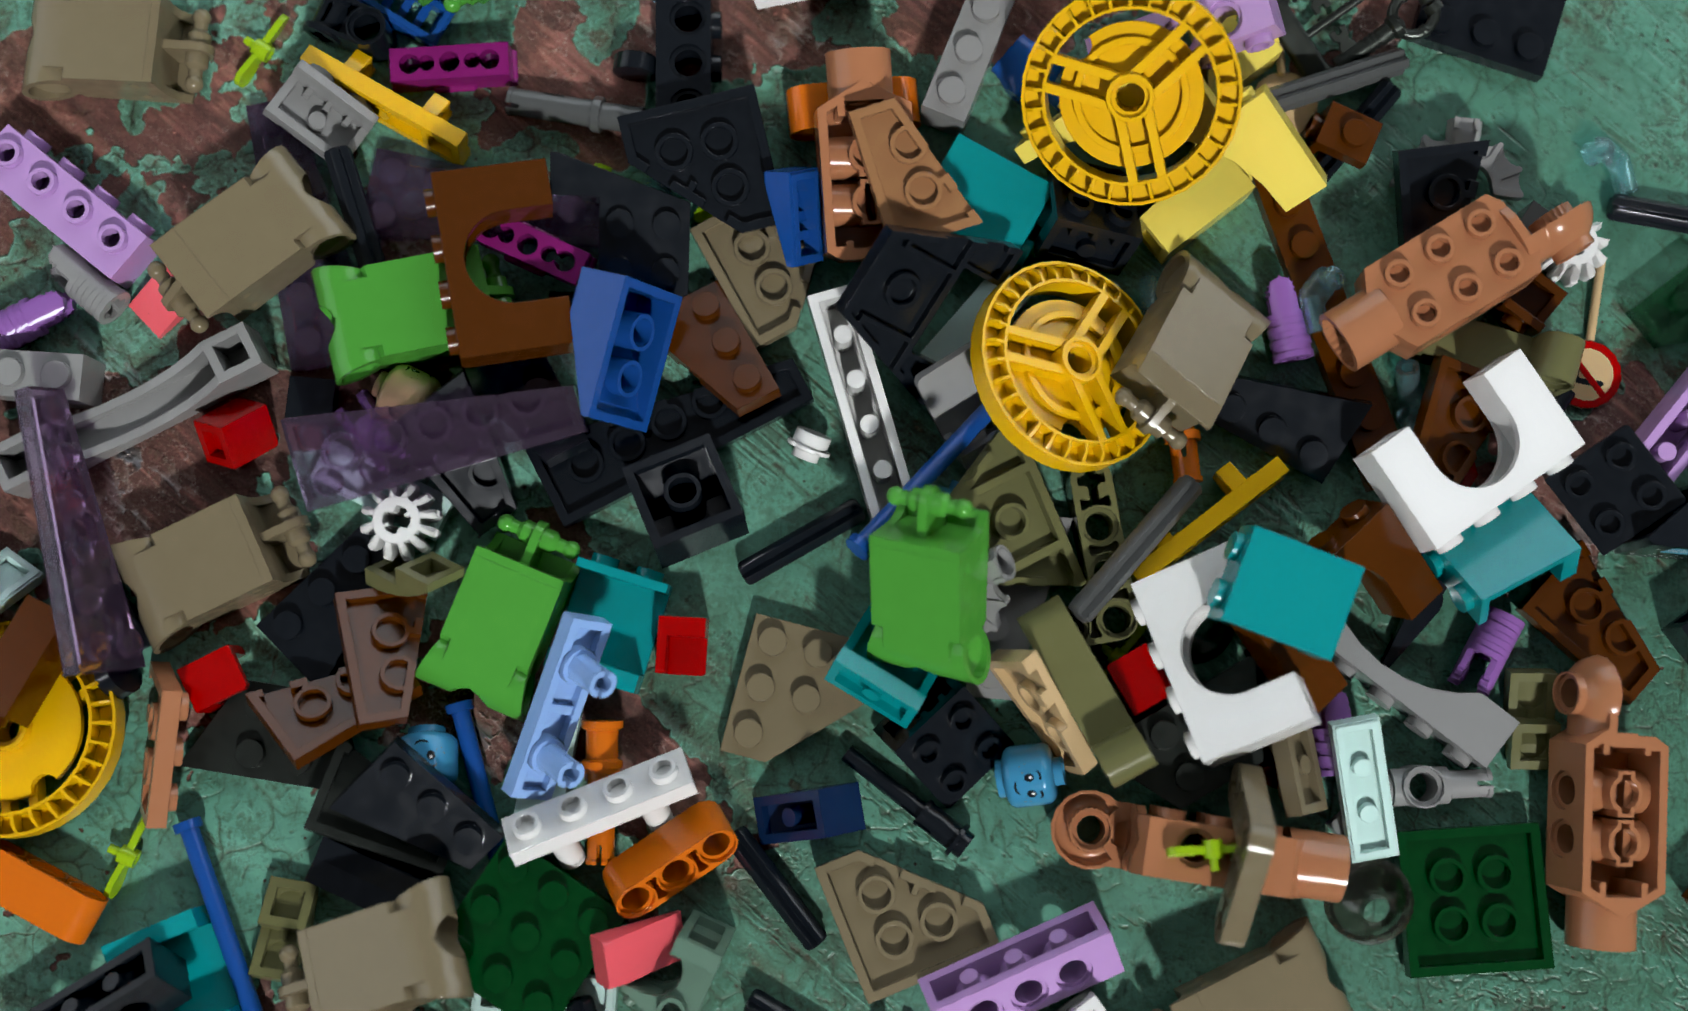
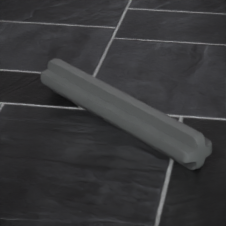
(1341, 79)
(1135, 549)

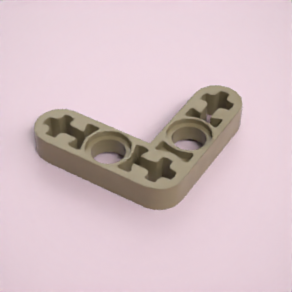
(1251, 860)

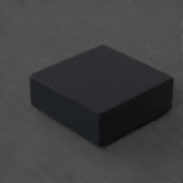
(311, 396)

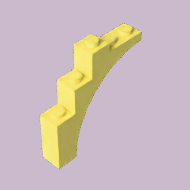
(1262, 143)
(1182, 218)

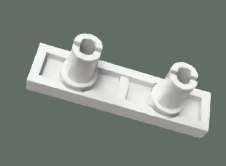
(599, 806)

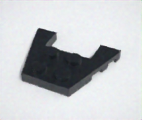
(640, 227)
(905, 285)

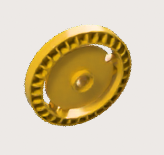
(1125, 134)
(1057, 365)
(51, 748)

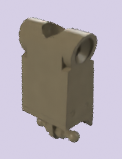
(117, 51)
(247, 243)
(1186, 351)
(214, 563)
(380, 956)
(1280, 976)

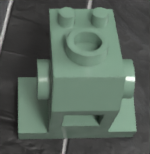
(701, 950)

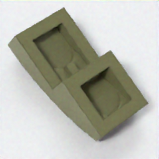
(412, 577)
(1530, 701)
(285, 910)

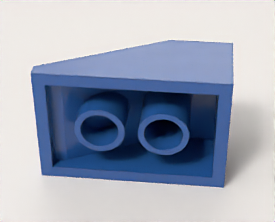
(620, 345)

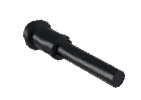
(928, 815)

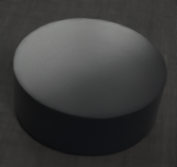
(635, 66)
(121, 683)

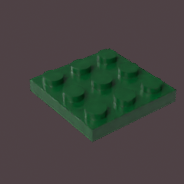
(1475, 900)
(530, 933)

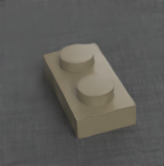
(1299, 774)

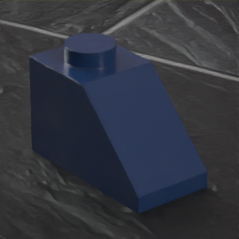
(809, 813)

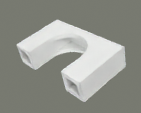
(1531, 440)
(1218, 724)

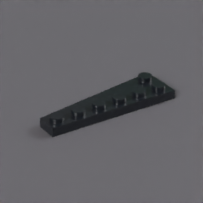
(595, 476)

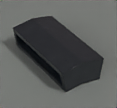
(361, 875)

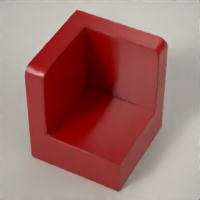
(236, 433)
(682, 645)
(214, 678)
(1138, 680)

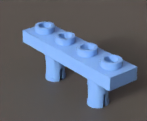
(566, 680)

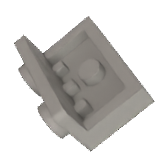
(320, 111)

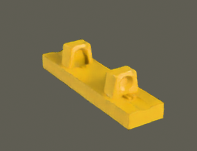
(423, 125)
(1238, 496)

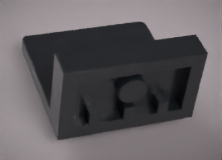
(1088, 230)
(1615, 489)
(947, 741)

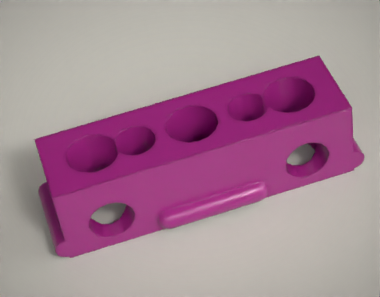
(461, 79)
(536, 261)

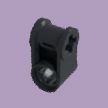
(346, 24)

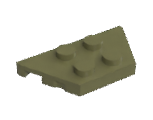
(1020, 515)

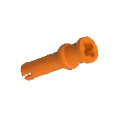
(599, 762)

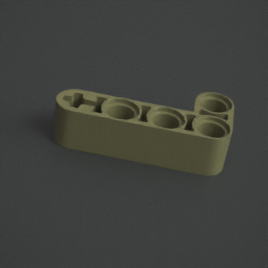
(1552, 353)
(1094, 551)
(1087, 692)

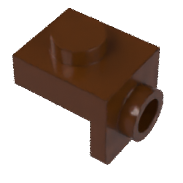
(1342, 134)
(1530, 307)

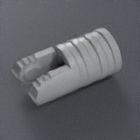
(87, 285)

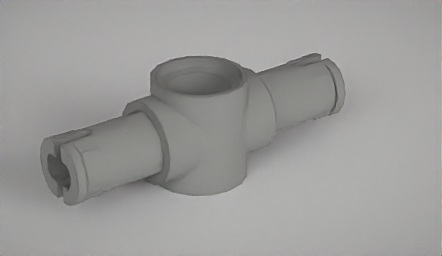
(1441, 785)

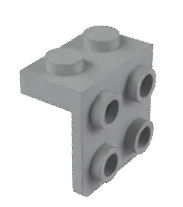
(952, 397)

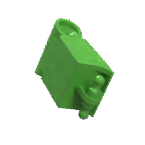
(394, 311)
(931, 585)
(504, 617)

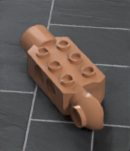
(848, 209)
(1449, 278)
(1603, 811)
(1130, 839)

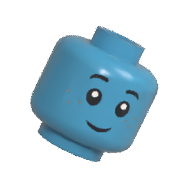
(436, 747)
(1029, 775)

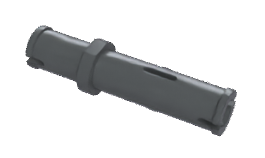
(594, 113)

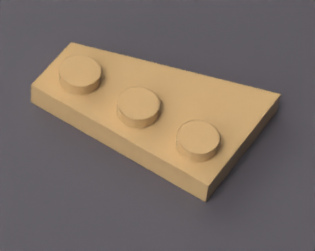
(1042, 705)

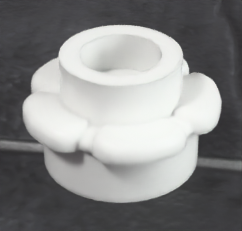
(809, 444)

